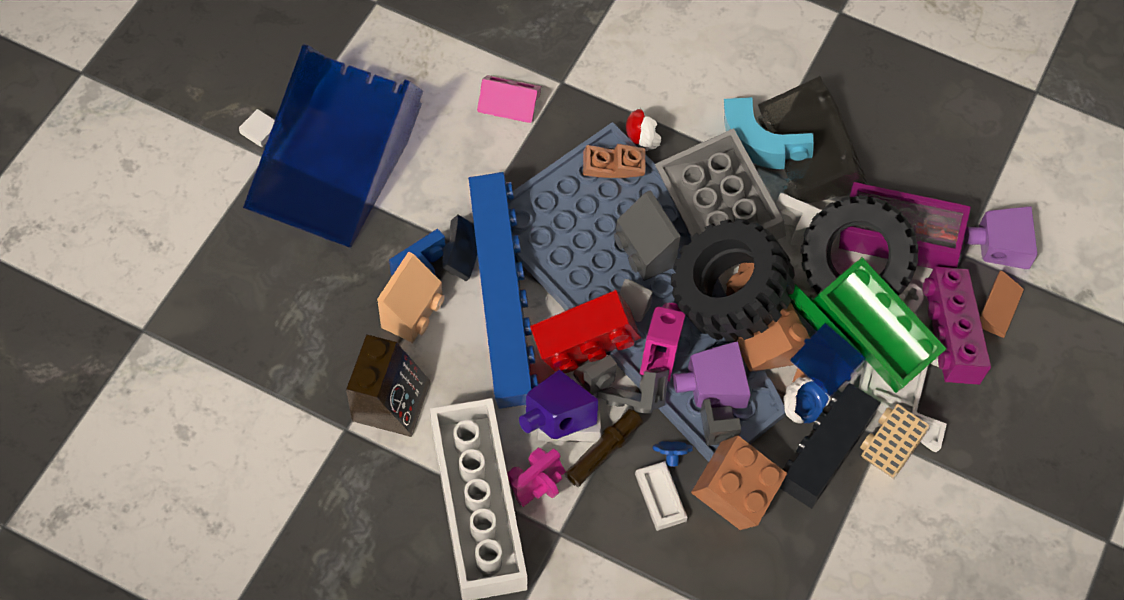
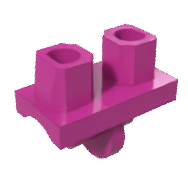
(539, 478)

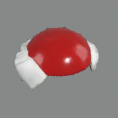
(642, 130)

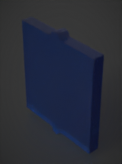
(828, 359)

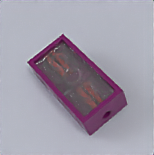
(935, 222)

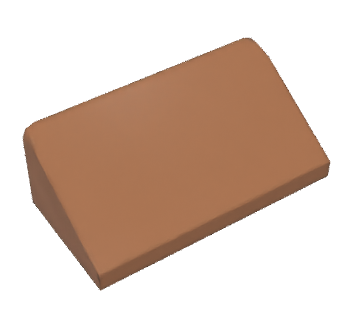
(1000, 305)

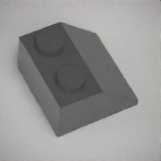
(647, 237)

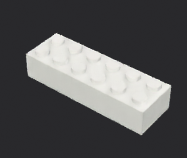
(478, 500)

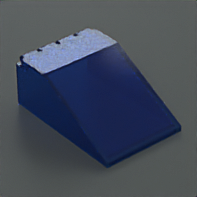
(332, 147)

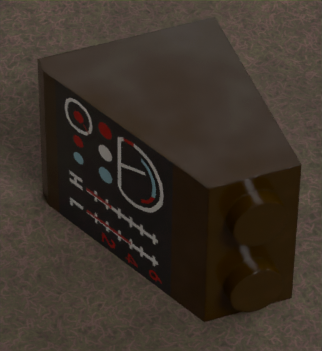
(386, 387)

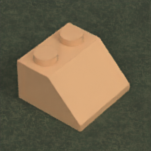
(409, 299)

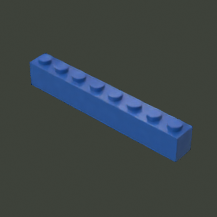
(501, 289)

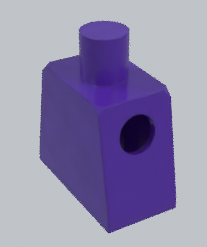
(559, 407)

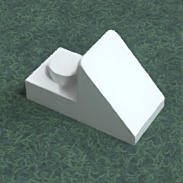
(796, 214)

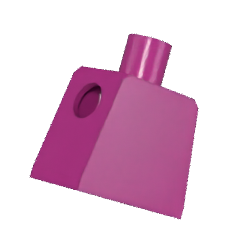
(666, 332)

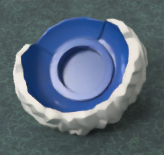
(804, 401)

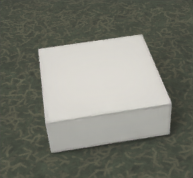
(257, 128)

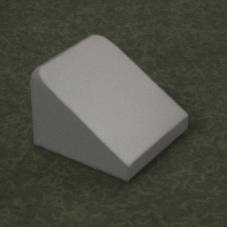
(637, 298)

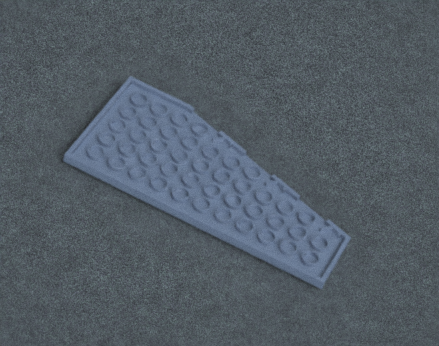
(572, 252)

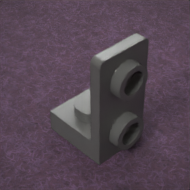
(653, 389)

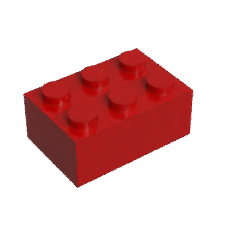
(586, 332)

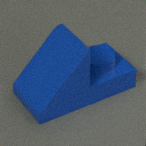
(426, 250)

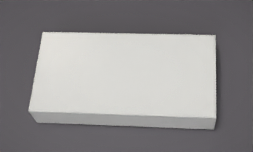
(661, 495)

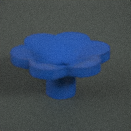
(672, 451)

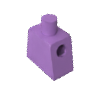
(1005, 237)
(716, 376)

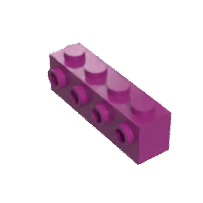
(957, 325)

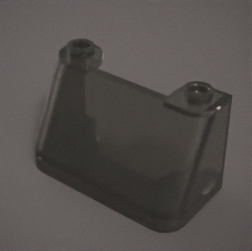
(834, 159)

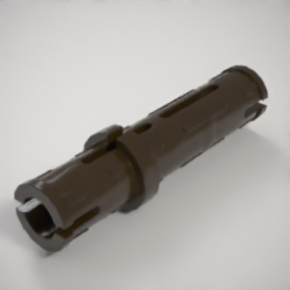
(613, 438)

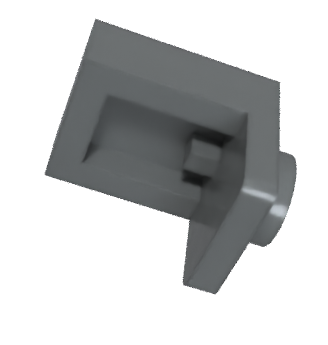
(597, 374)

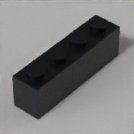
(829, 445)

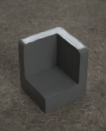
(718, 423)

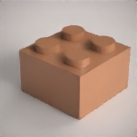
(739, 483)

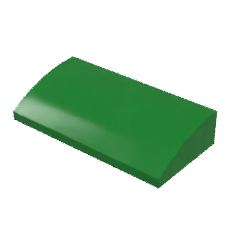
(879, 324)

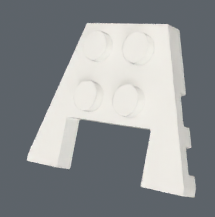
(907, 397)

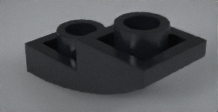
(461, 251)

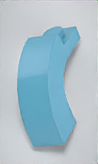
(763, 146)

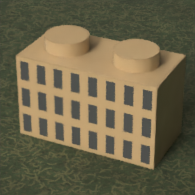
(894, 440)

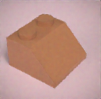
(776, 344)

